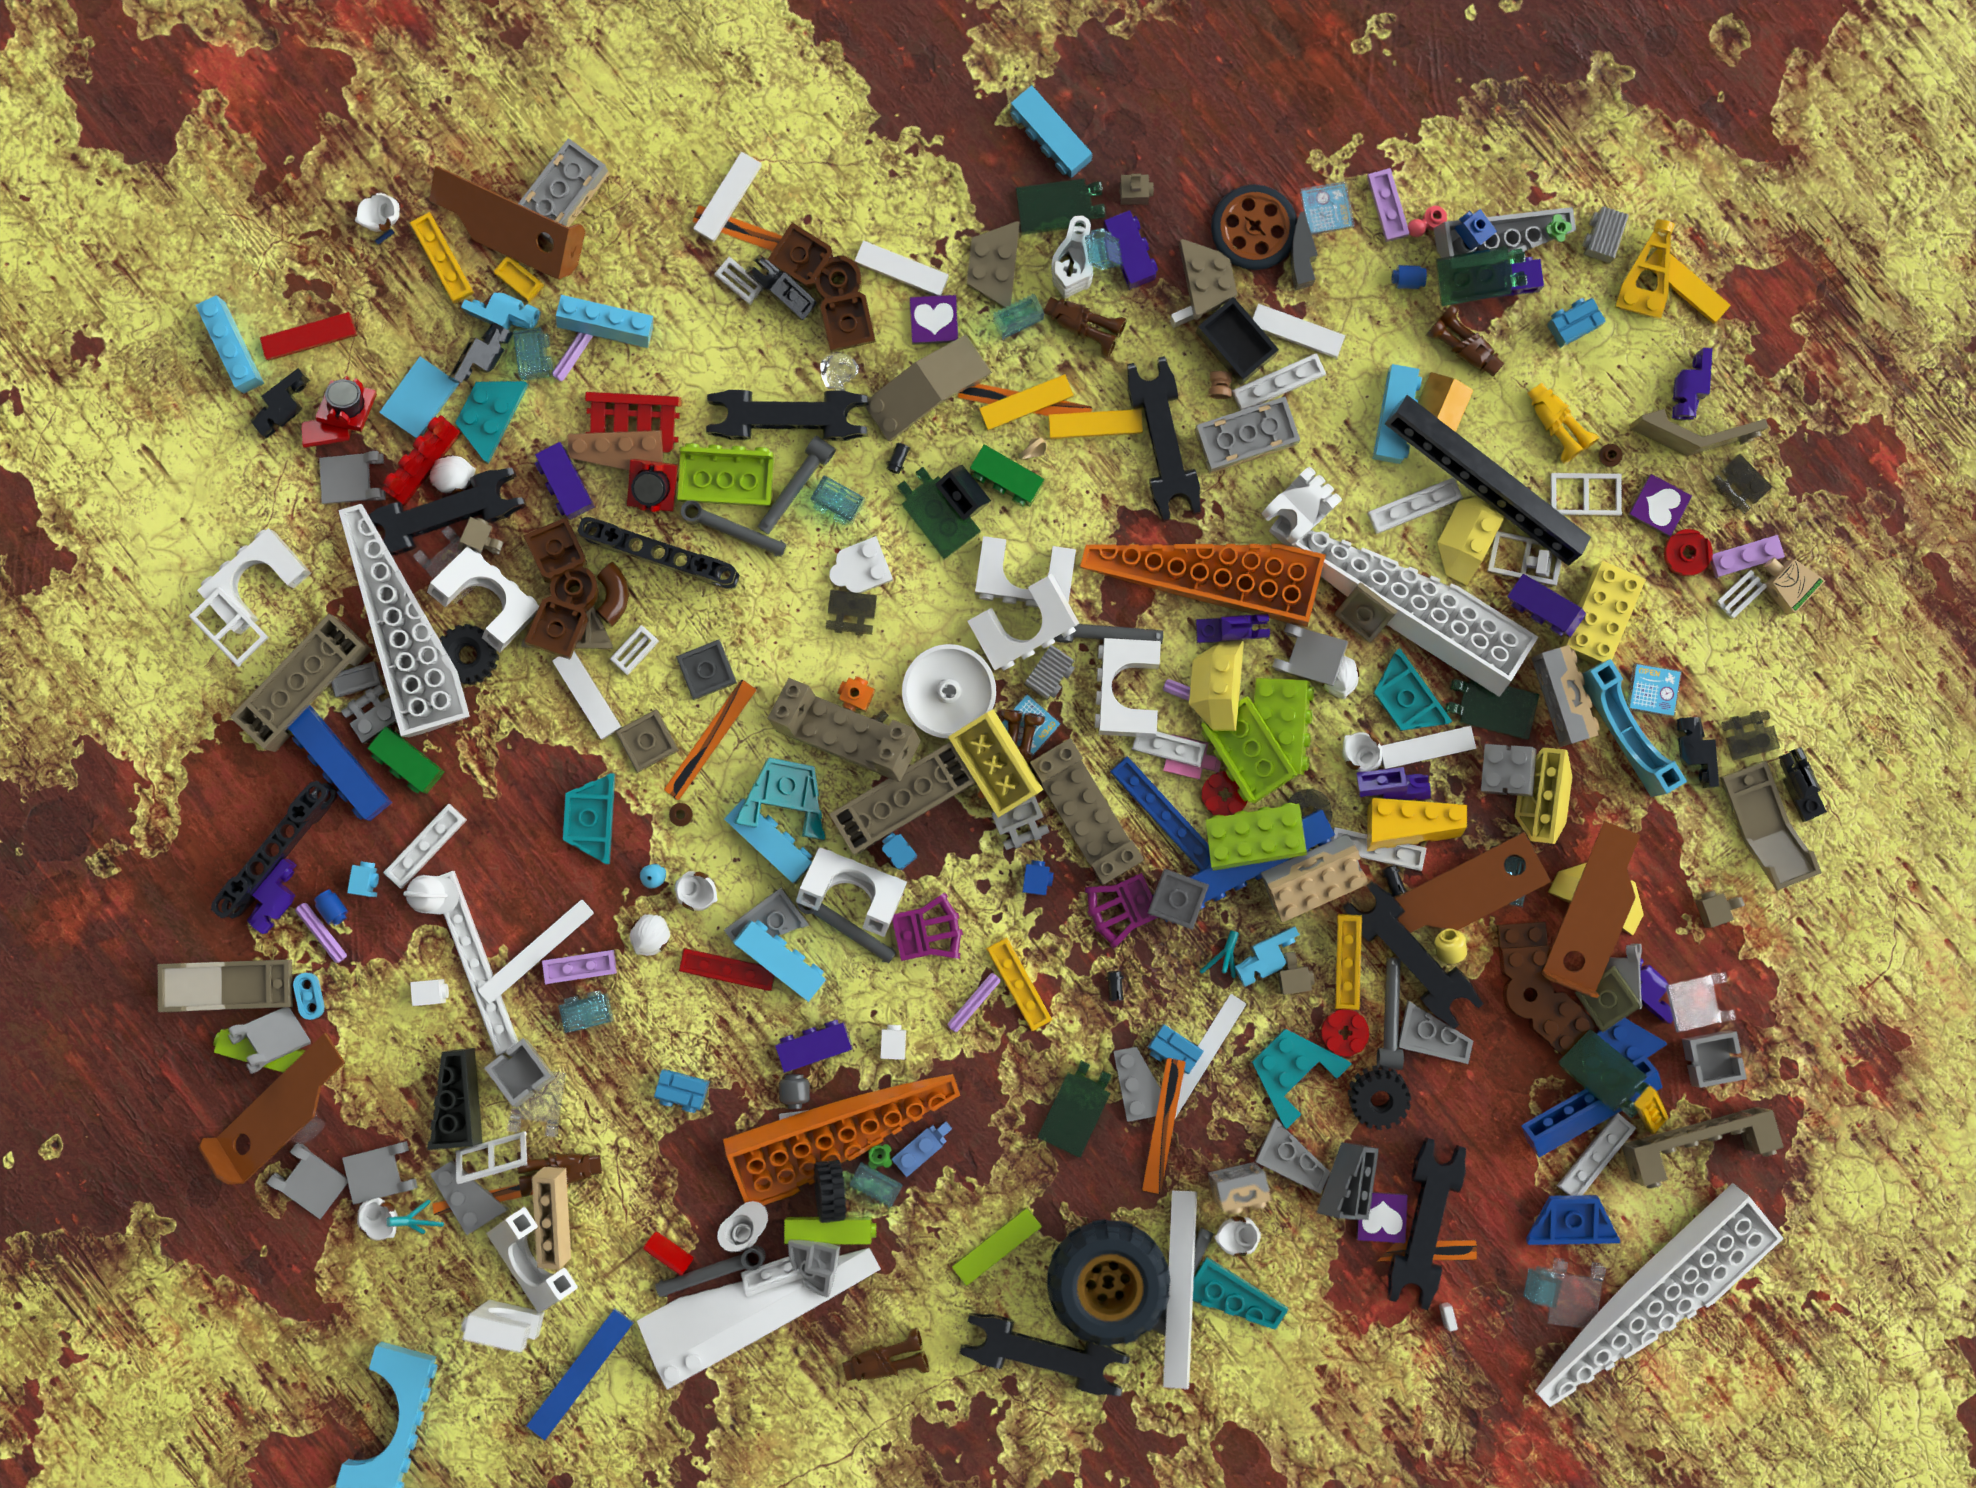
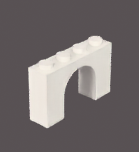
(265, 549)
(472, 570)
(992, 580)
(1056, 620)
(1114, 717)
(832, 869)
(539, 1285)
(502, 1325)

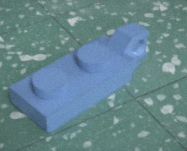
(921, 1148)

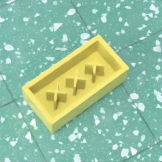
(1608, 607)
(995, 763)

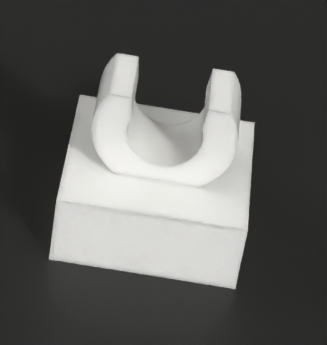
(1541, 563)

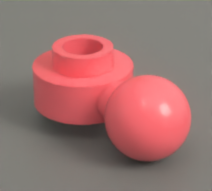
(1418, 227)

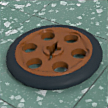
(1232, 206)

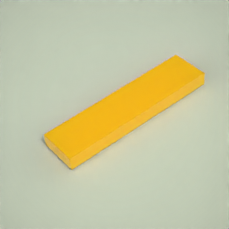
(441, 257)
(1692, 288)
(1026, 402)
(1095, 424)
(1348, 961)
(1019, 984)
(1651, 1110)

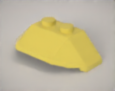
(1467, 538)
(1217, 685)
(1547, 811)
(1566, 884)

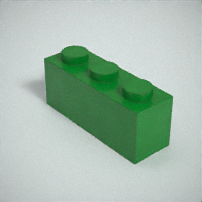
(1006, 476)
(405, 761)

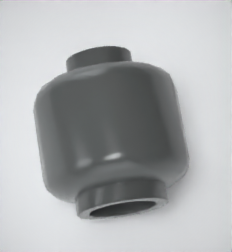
(794, 1091)

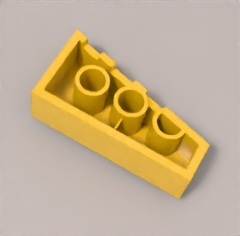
(1410, 822)

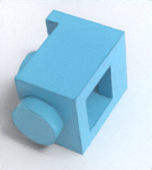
(363, 879)

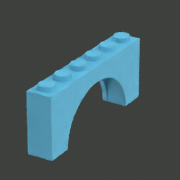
(1654, 770)
(409, 1377)

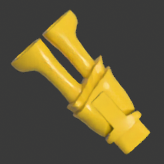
(1553, 414)

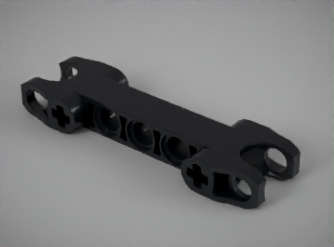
(749, 414)
(1172, 478)
(481, 499)
(625, 539)
(301, 814)
(1441, 986)
(1417, 1263)
(1083, 1364)

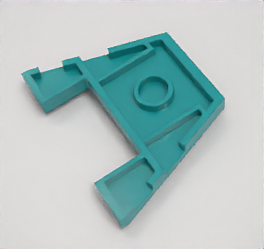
(788, 787)
(1286, 1063)

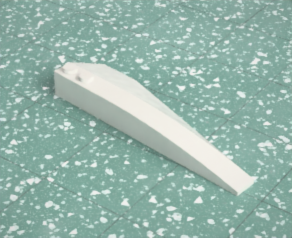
(413, 660)
(720, 1321)

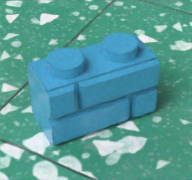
(1575, 322)
(898, 851)
(1172, 1045)
(681, 1090)

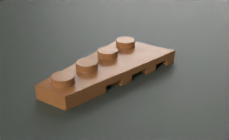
(616, 448)

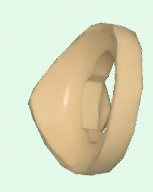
(1036, 448)

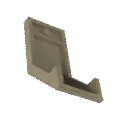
(926, 386)
(1658, 428)
(1767, 827)
(224, 985)

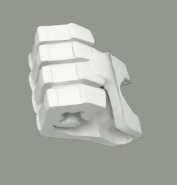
(1082, 271)
(1303, 504)

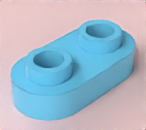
(307, 996)

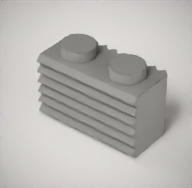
(1605, 234)
(1049, 673)

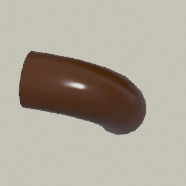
(616, 594)

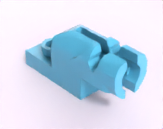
(503, 311)
(1266, 957)

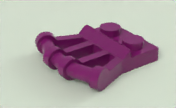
(1136, 900)
(912, 933)

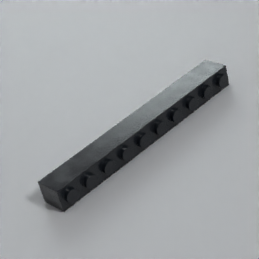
(1487, 480)

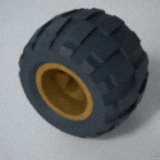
(1115, 1319)

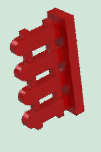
(644, 413)
(418, 464)

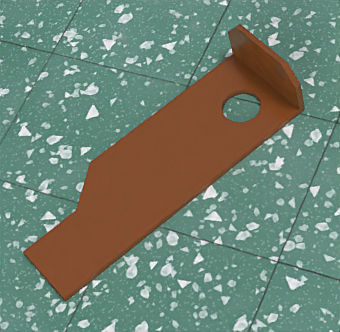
(508, 225)
(1473, 888)
(1595, 911)
(274, 1115)

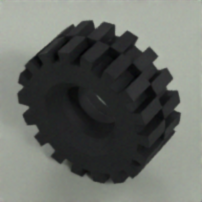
(486, 654)
(1373, 1082)
(829, 1191)

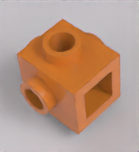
(864, 697)

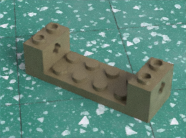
(299, 681)
(843, 731)
(898, 803)
(1085, 812)
(1755, 1124)

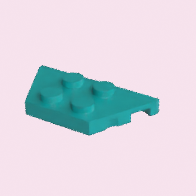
(489, 414)
(1408, 697)
(590, 817)

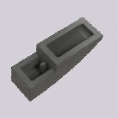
(1302, 254)

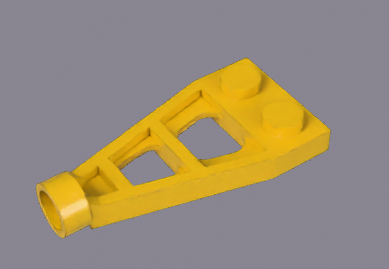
(1641, 300)

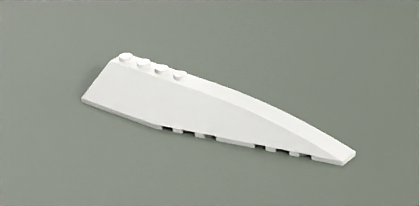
(1672, 1285)

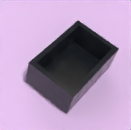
(1237, 341)

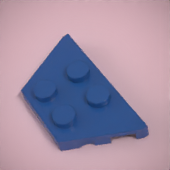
(1631, 1040)
(1572, 1221)

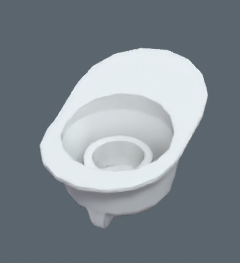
(432, 894)
(743, 1227)

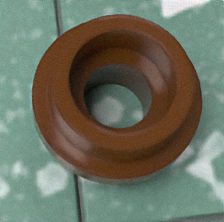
(1603, 455)
(688, 814)

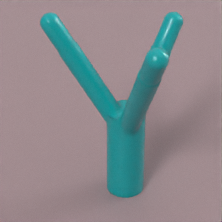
(1228, 952)
(412, 1223)

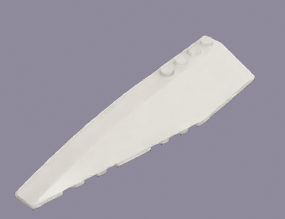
(1429, 613)

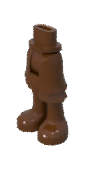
(1075, 319)
(1474, 347)
(1031, 721)
(577, 1167)
(877, 1362)

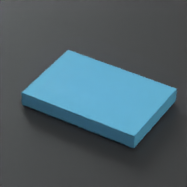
(419, 397)

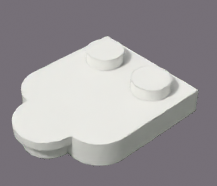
(861, 567)

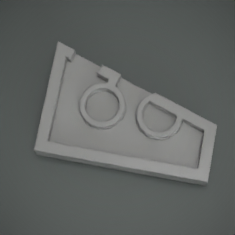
(775, 912)
(1431, 1036)
(1137, 1084)
(1289, 1158)
(468, 1201)

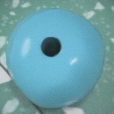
(653, 876)

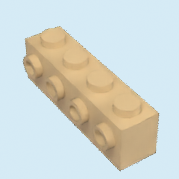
(551, 1217)

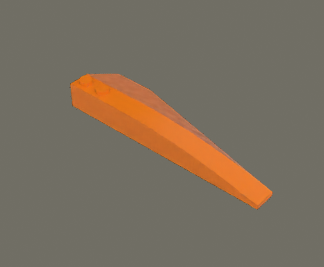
(1239, 577)
(782, 1154)

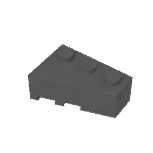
(1350, 1183)

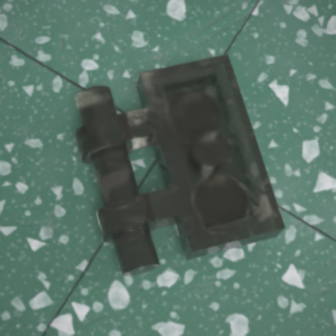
(1746, 479)
(851, 605)
(1752, 742)

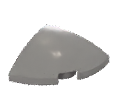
(816, 1264)

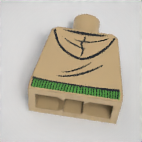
(1791, 584)

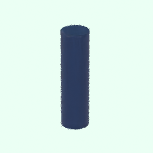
(383, 237)

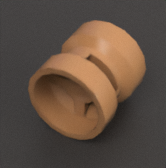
(1220, 385)

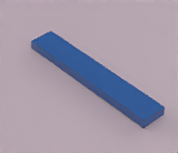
(1163, 812)
(580, 1374)

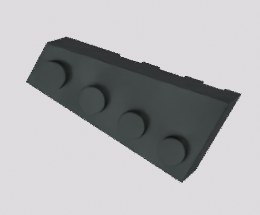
(457, 1102)

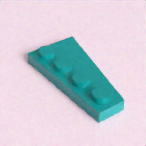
(1226, 1291)

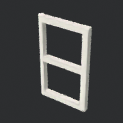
(1586, 476)
(1529, 541)
(241, 614)
(491, 1160)

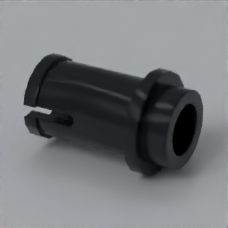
(897, 459)
(1393, 879)
(1115, 985)

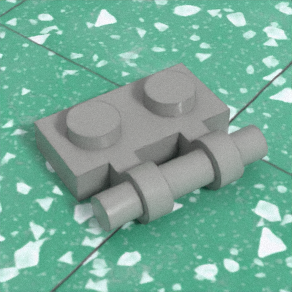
(372, 722)
(1019, 816)

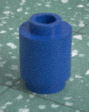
(1409, 277)
(331, 907)

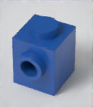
(1474, 228)
(1037, 878)

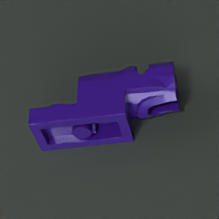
(1692, 386)
(1231, 628)
(1394, 784)
(274, 897)
(1652, 989)

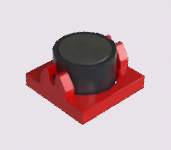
(345, 404)
(650, 486)

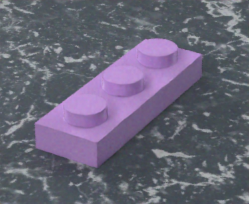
(1388, 205)
(1746, 556)
(579, 967)

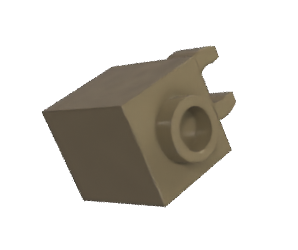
(1135, 189)
(477, 537)
(1716, 909)
(1294, 978)

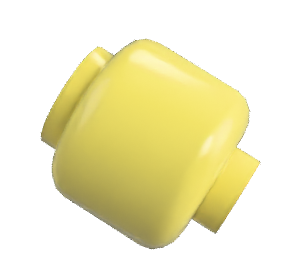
(1451, 946)

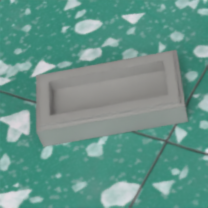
(356, 679)

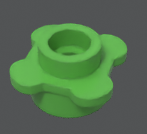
(1553, 231)
(875, 1152)

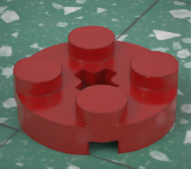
(1697, 543)
(1214, 803)
(1356, 1024)

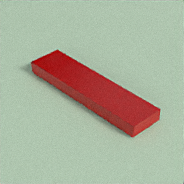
(308, 336)
(726, 969)

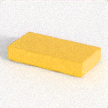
(518, 278)

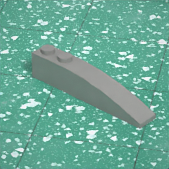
(1513, 231)

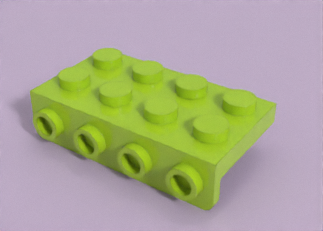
(725, 475)
(1287, 715)
(1251, 754)
(1256, 836)

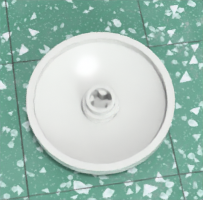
(947, 689)

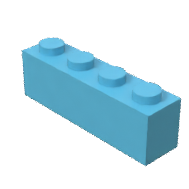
(1051, 132)
(604, 321)
(229, 344)
(1399, 383)
(773, 845)
(779, 960)

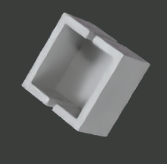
(1508, 769)
(1711, 1059)
(521, 1073)

